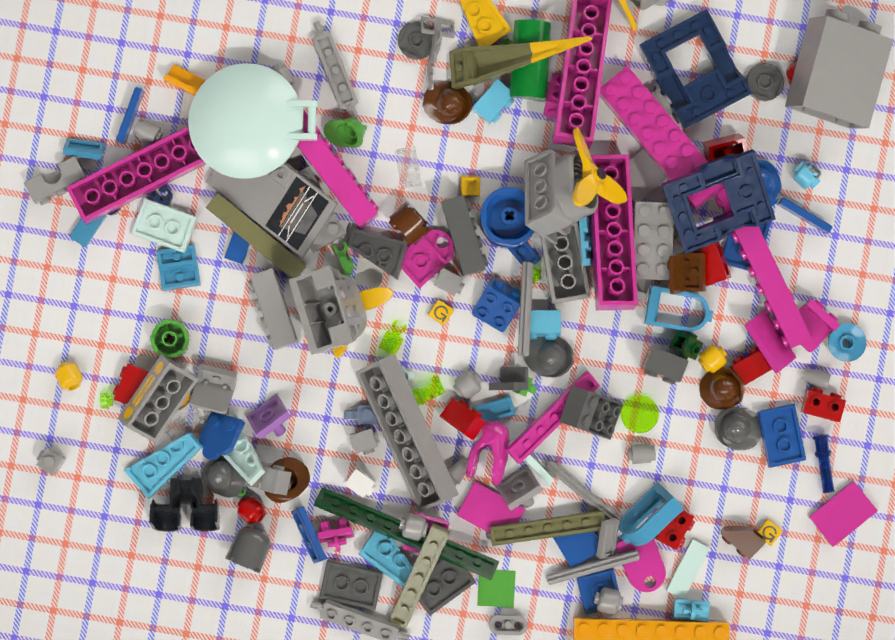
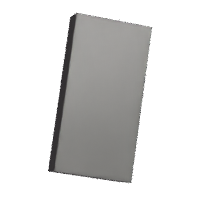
(608, 538)

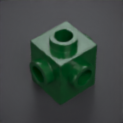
(686, 345)

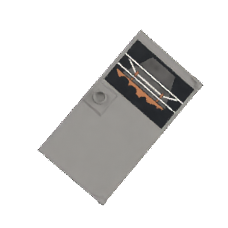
(280, 203)

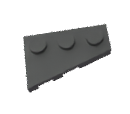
(380, 250)

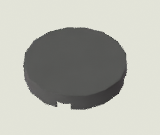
(413, 42)
(765, 82)

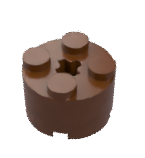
(409, 223)

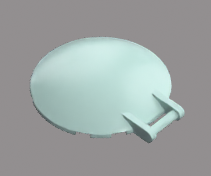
(248, 121)

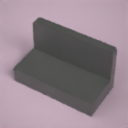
(512, 379)

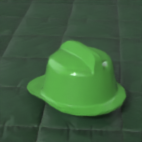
(345, 132)

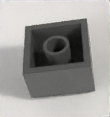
(665, 365)

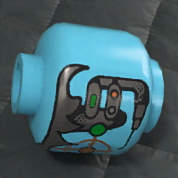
(807, 175)

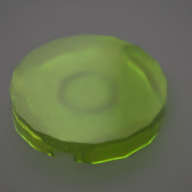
(639, 414)

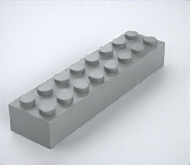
(407, 433)

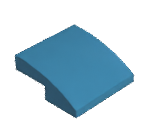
(178, 269)

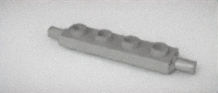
(335, 70)
(358, 621)

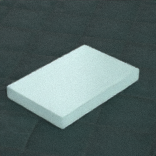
(164, 225)

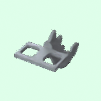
(436, 42)

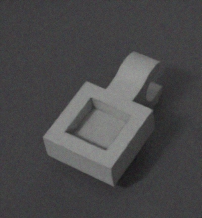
(663, 100)

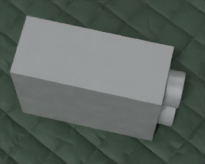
(839, 70)

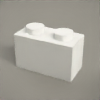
(361, 483)

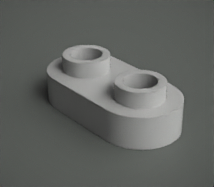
(508, 624)

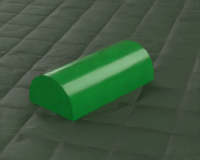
(531, 80)

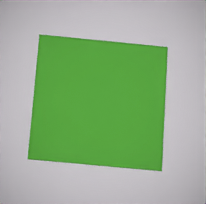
(498, 591)

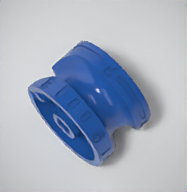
(493, 218)

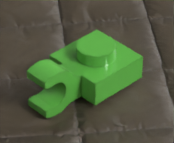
(347, 264)

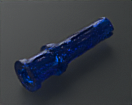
(823, 454)

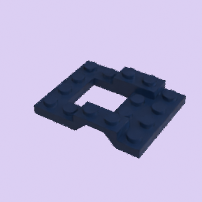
(706, 94)
(744, 192)

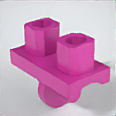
(337, 536)

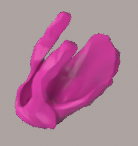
(497, 437)

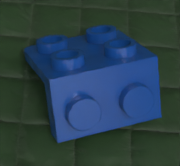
(497, 304)

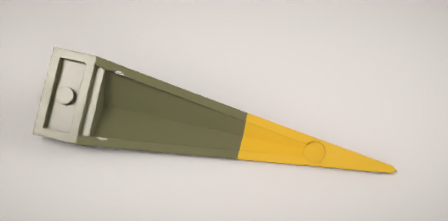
(483, 63)

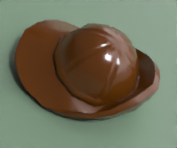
(447, 104)
(722, 389)
(298, 482)

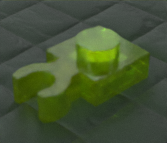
(391, 341)

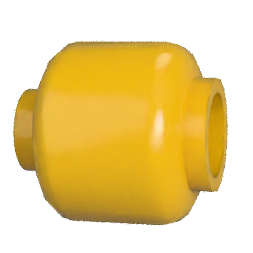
(712, 358)
(68, 376)

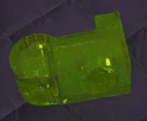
(429, 392)

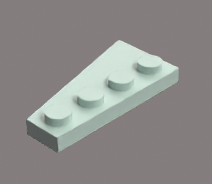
(244, 457)

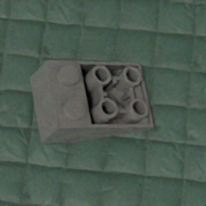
(591, 412)

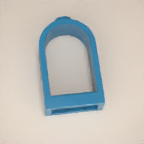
(653, 304)
(642, 509)

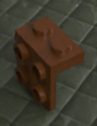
(687, 272)

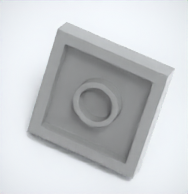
(519, 489)

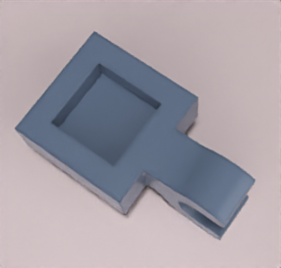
(364, 415)

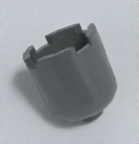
(250, 548)

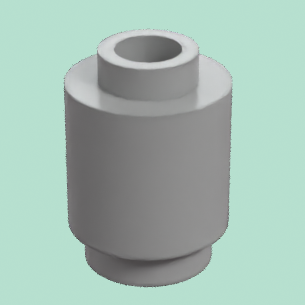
(147, 131)
(641, 453)

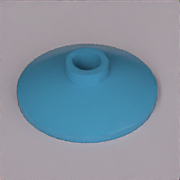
(856, 344)

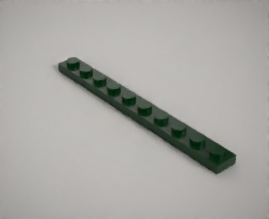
(389, 526)

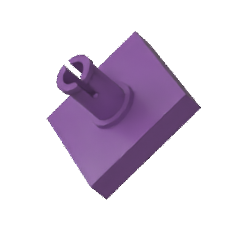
(269, 418)

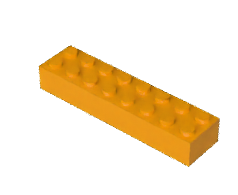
(648, 629)

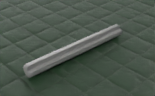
(525, 309)
(579, 489)
(593, 567)

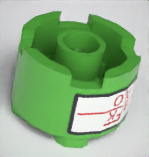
(160, 334)

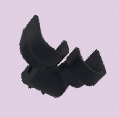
(185, 492)

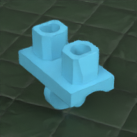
(691, 610)

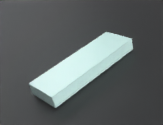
(544, 474)
(687, 569)

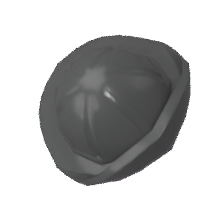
(550, 357)
(738, 428)
(222, 478)

